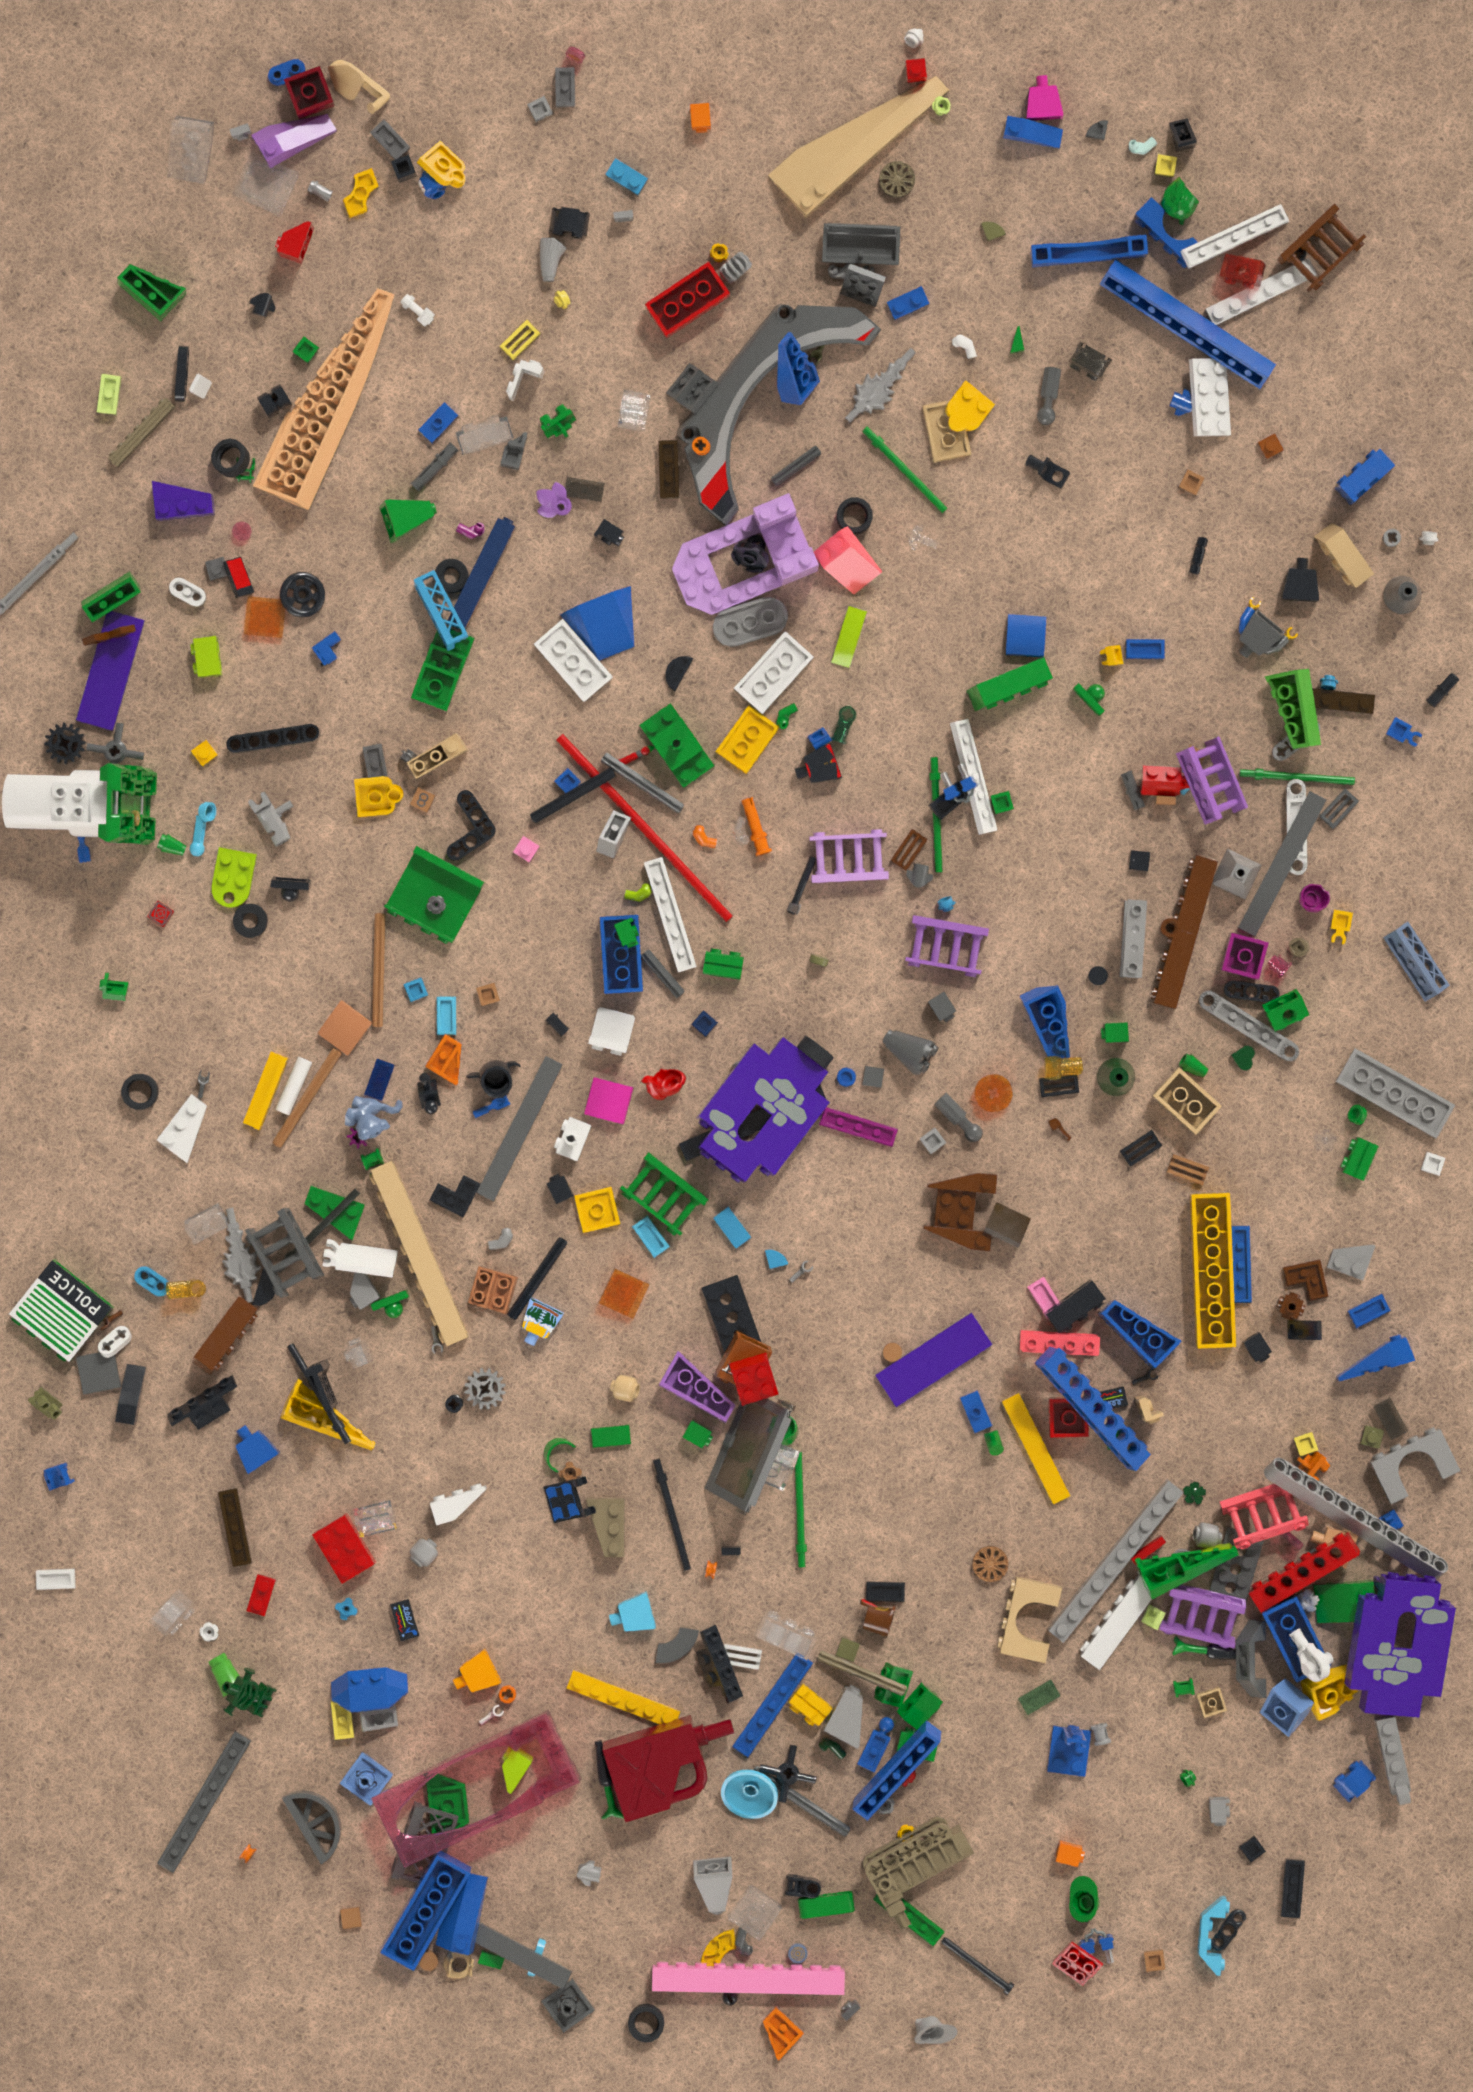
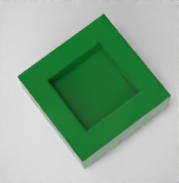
(305, 349)
(1002, 802)

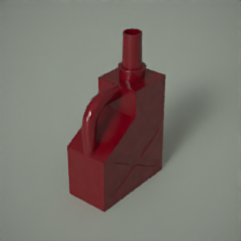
(649, 1760)

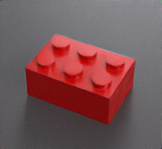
(344, 1548)

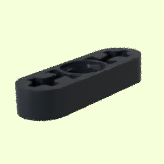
(182, 373)
(1236, 995)

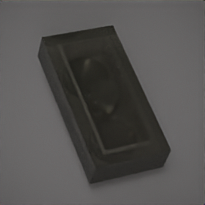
(584, 489)
(1390, 1418)

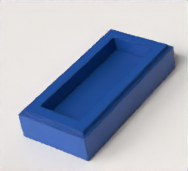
(1145, 648)
(1369, 1310)

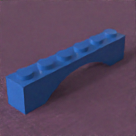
(1074, 253)

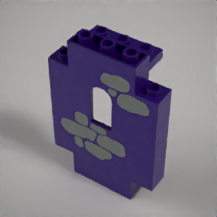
(779, 1084)
(1392, 1676)

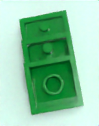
(442, 671)

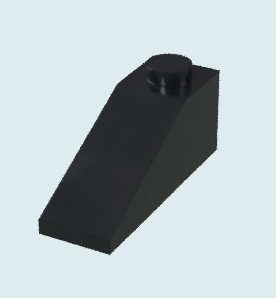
(130, 1395)

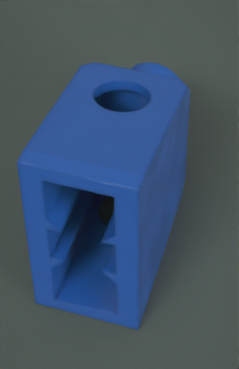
(254, 1449)

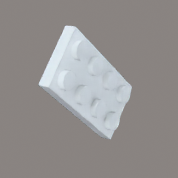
(1209, 398)
(573, 660)
(773, 672)

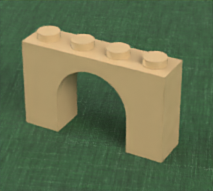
(1026, 1592)

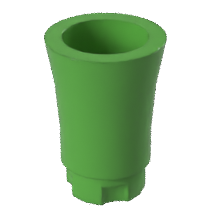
(223, 1670)

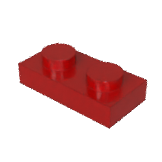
(261, 1595)

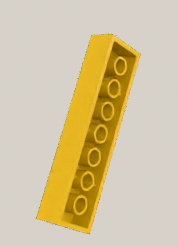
(1212, 1270)

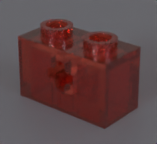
(1233, 264)

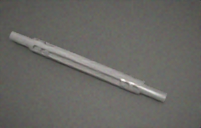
(36, 573)

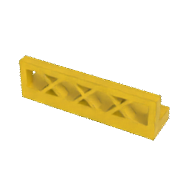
(265, 1090)

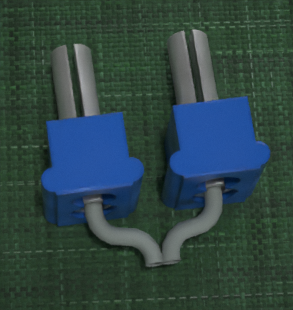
(951, 790)
(1105, 1941)

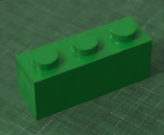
(110, 596)

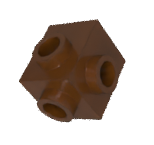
(1283, 1303)

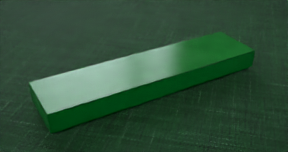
(919, 1923)

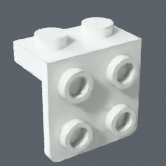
(532, 367)
(611, 1031)

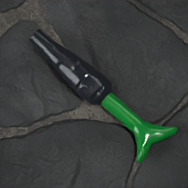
(1212, 1651)
(606, 1781)

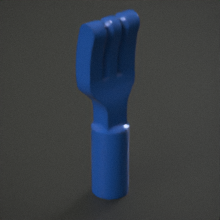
(83, 851)
(497, 1104)

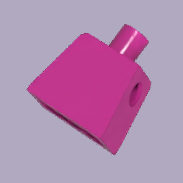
(1043, 101)

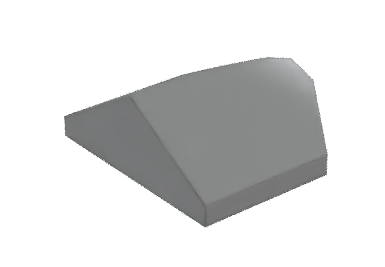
(378, 1719)

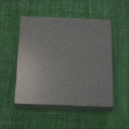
(98, 1373)

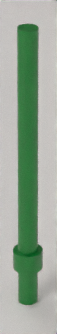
(877, 442)
(1259, 774)
(934, 777)
(800, 1547)

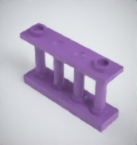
(1199, 785)
(940, 927)
(1215, 1601)

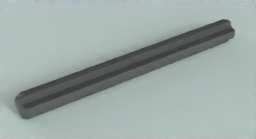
(810, 1807)

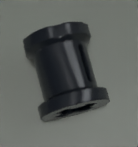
(450, 1407)

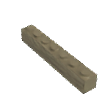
(141, 432)

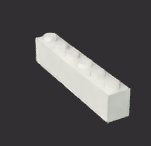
(1116, 1623)

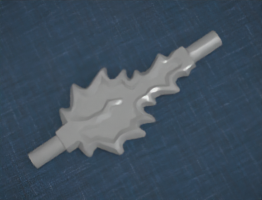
(876, 391)
(240, 1263)

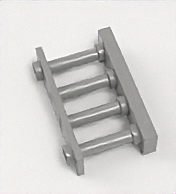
(1133, 938)

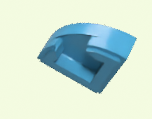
(775, 1259)

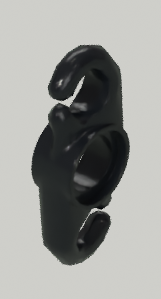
(1228, 1938)

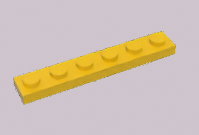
(621, 1698)

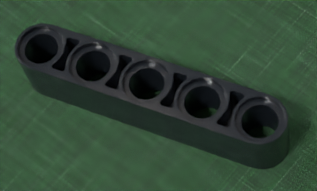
(264, 738)

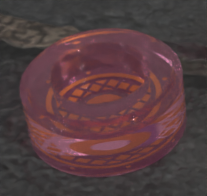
(575, 54)
(242, 531)

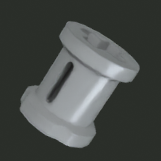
(1100, 1734)

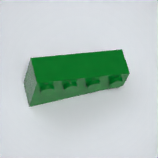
(1009, 684)

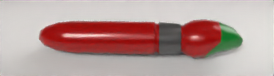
(638, 754)

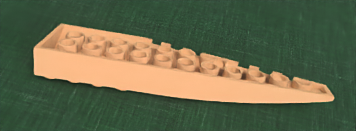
(323, 412)

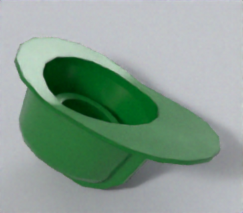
(1083, 1899)

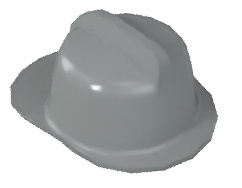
(932, 2031)

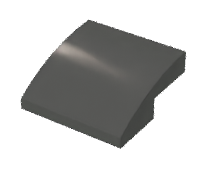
(692, 388)

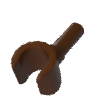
(1056, 1124)
(107, 1320)

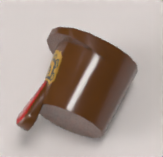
(878, 1618)

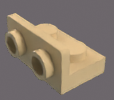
(1145, 1407)

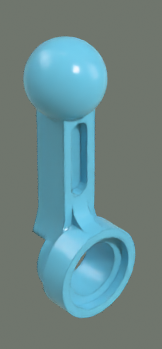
(206, 813)

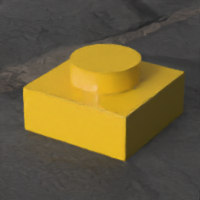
(204, 753)

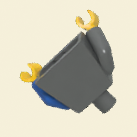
(1260, 633)

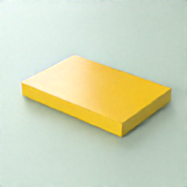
(747, 739)

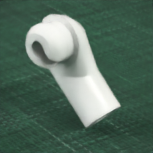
(965, 343)

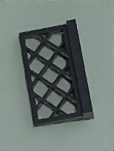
(322, 1383)

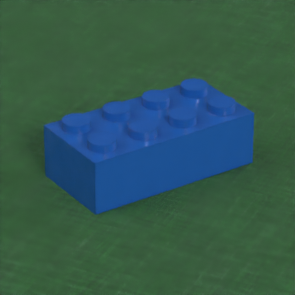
(620, 964)
(1282, 1621)

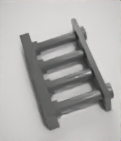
(302, 1253)

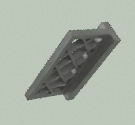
(412, 1828)

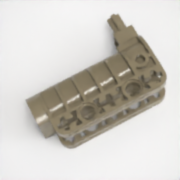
(914, 1863)

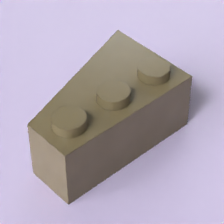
(609, 1524)

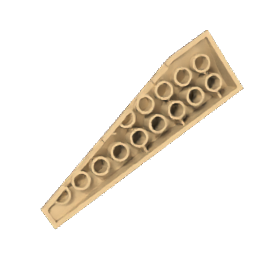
(833, 159)

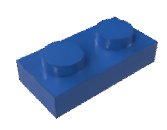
(908, 303)

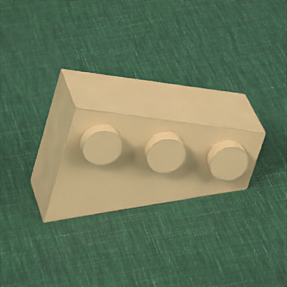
(1344, 555)

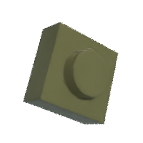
(1372, 1436)

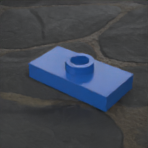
(438, 422)
(976, 1411)

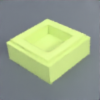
(1153, 1617)

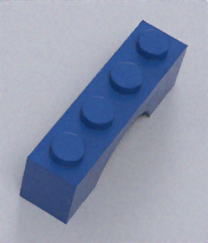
(1151, 218)

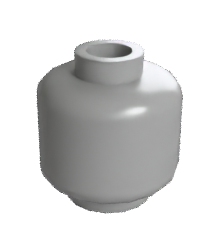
(1206, 1535)
(423, 1552)

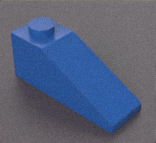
(1032, 132)

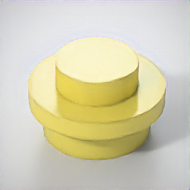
(561, 299)

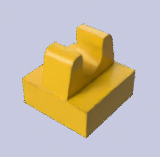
(1113, 654)

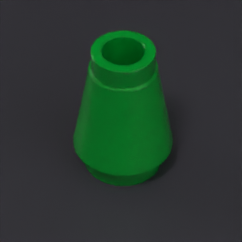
(171, 845)
(1192, 1065)

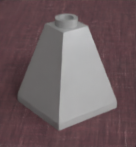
(1227, 877)
(714, 1881)

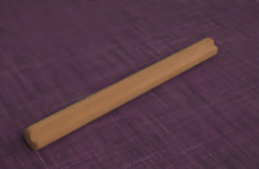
(378, 970)
(307, 1097)

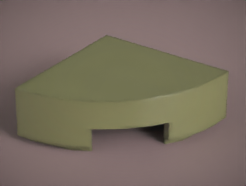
(992, 230)

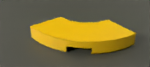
(718, 1947)

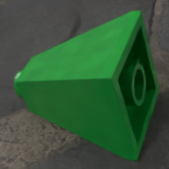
(405, 516)

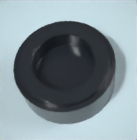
(1098, 975)

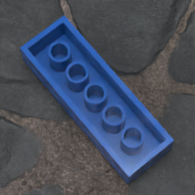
(425, 1910)

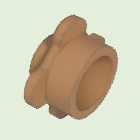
(570, 1467)

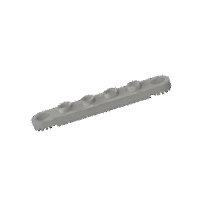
(1249, 1026)

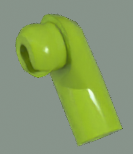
(639, 895)

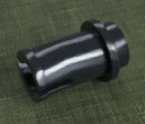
(557, 1024)

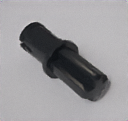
(1442, 690)

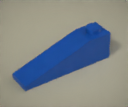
(1048, 1016)

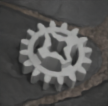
(477, 1383)

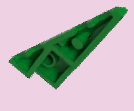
(1170, 1572)

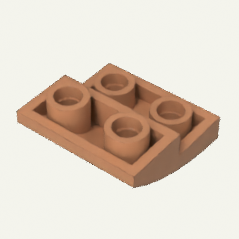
(344, 1027)
(493, 1290)

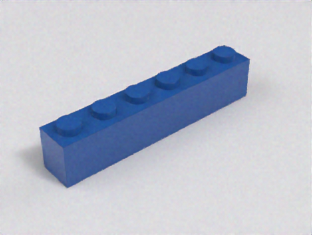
(897, 1770)

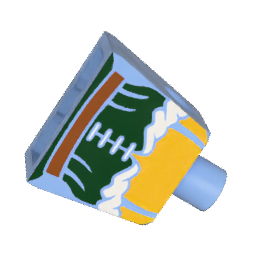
(539, 1320)

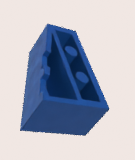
(1364, 476)

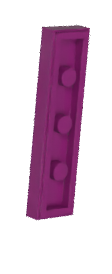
(858, 1126)

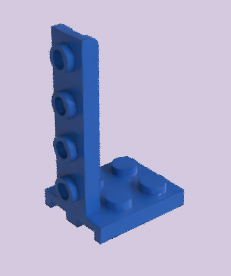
(1069, 1750)

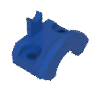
(57, 1476)

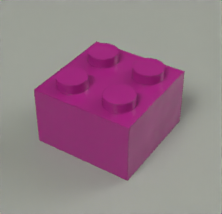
(1244, 956)

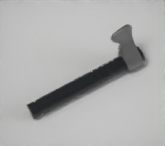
(794, 906)

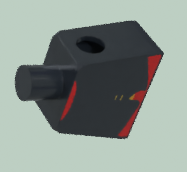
(820, 766)

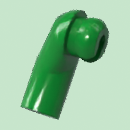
(784, 714)

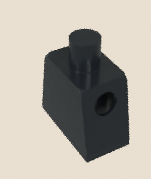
(1301, 583)

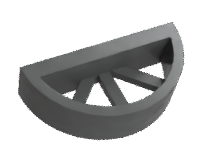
(306, 1827)

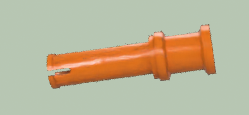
(758, 835)

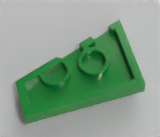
(325, 1202)

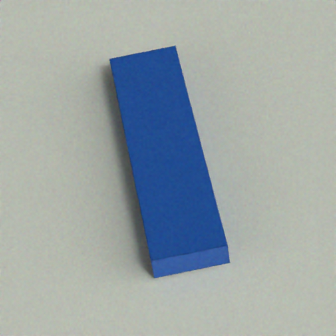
(1241, 1264)

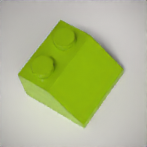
(515, 1766)

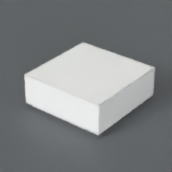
(1432, 1163)

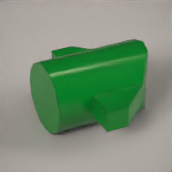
(994, 1443)

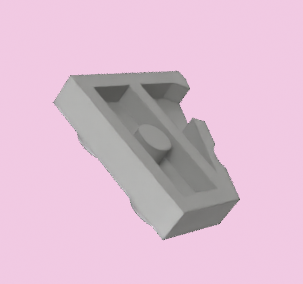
(1351, 1260)

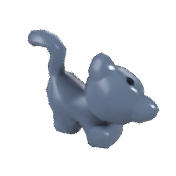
(363, 1114)

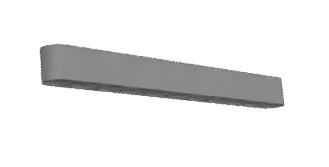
(1355, 1518)

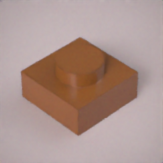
(1270, 446)

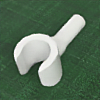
(492, 1714)

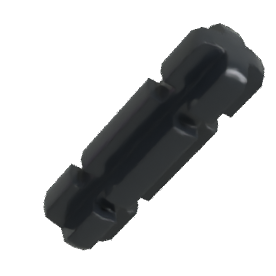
(1198, 555)

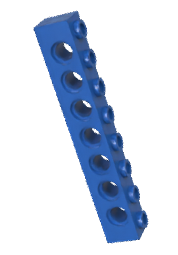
(1048, 1364)

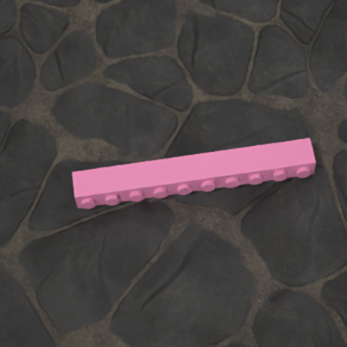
(748, 1979)

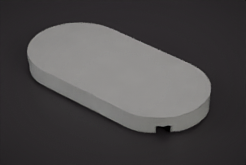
(750, 621)

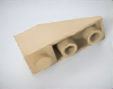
(437, 755)

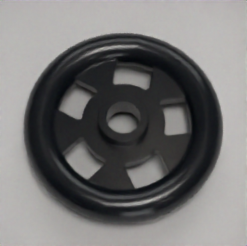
(318, 597)

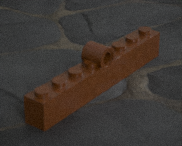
(1185, 931)

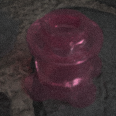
(1279, 965)

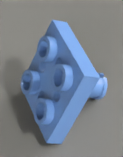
(366, 1778)

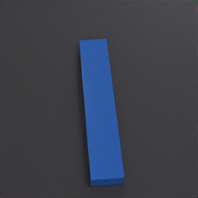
(772, 1705)

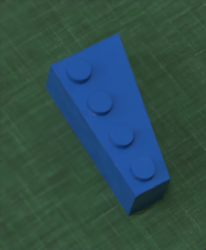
(1141, 1335)

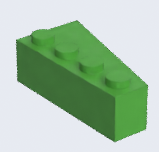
(1296, 706)

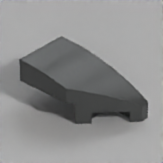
(513, 452)

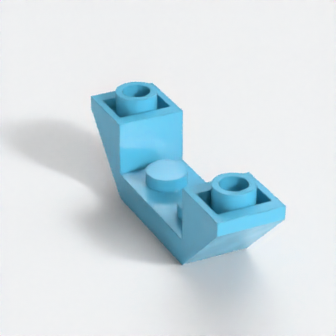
(1218, 1910)

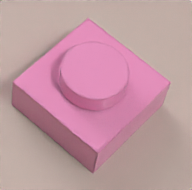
(526, 849)

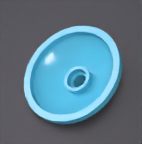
(746, 1800)

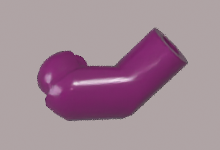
(471, 532)

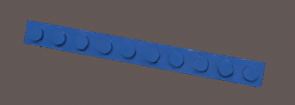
(1187, 324)

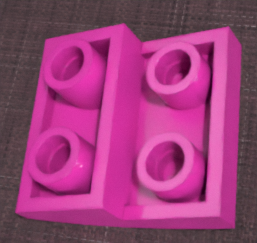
(608, 1100)

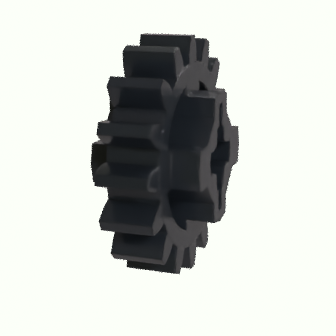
(77, 738)

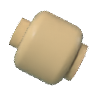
(625, 1388)

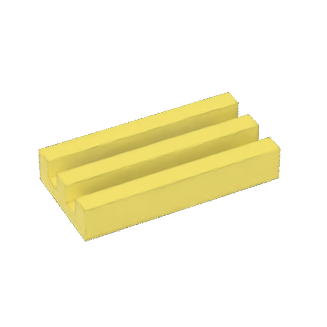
(525, 345)

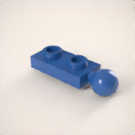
(876, 1745)

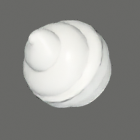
(914, 38)

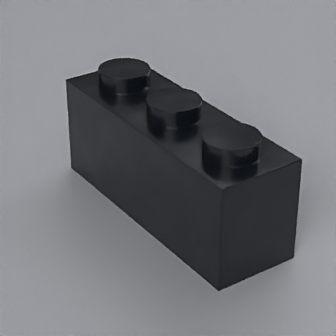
(1075, 1306)

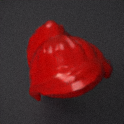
(664, 1083)

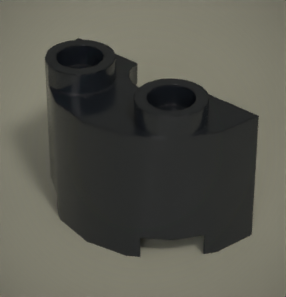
(569, 221)

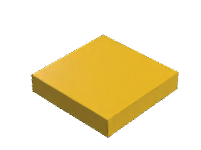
(597, 1209)

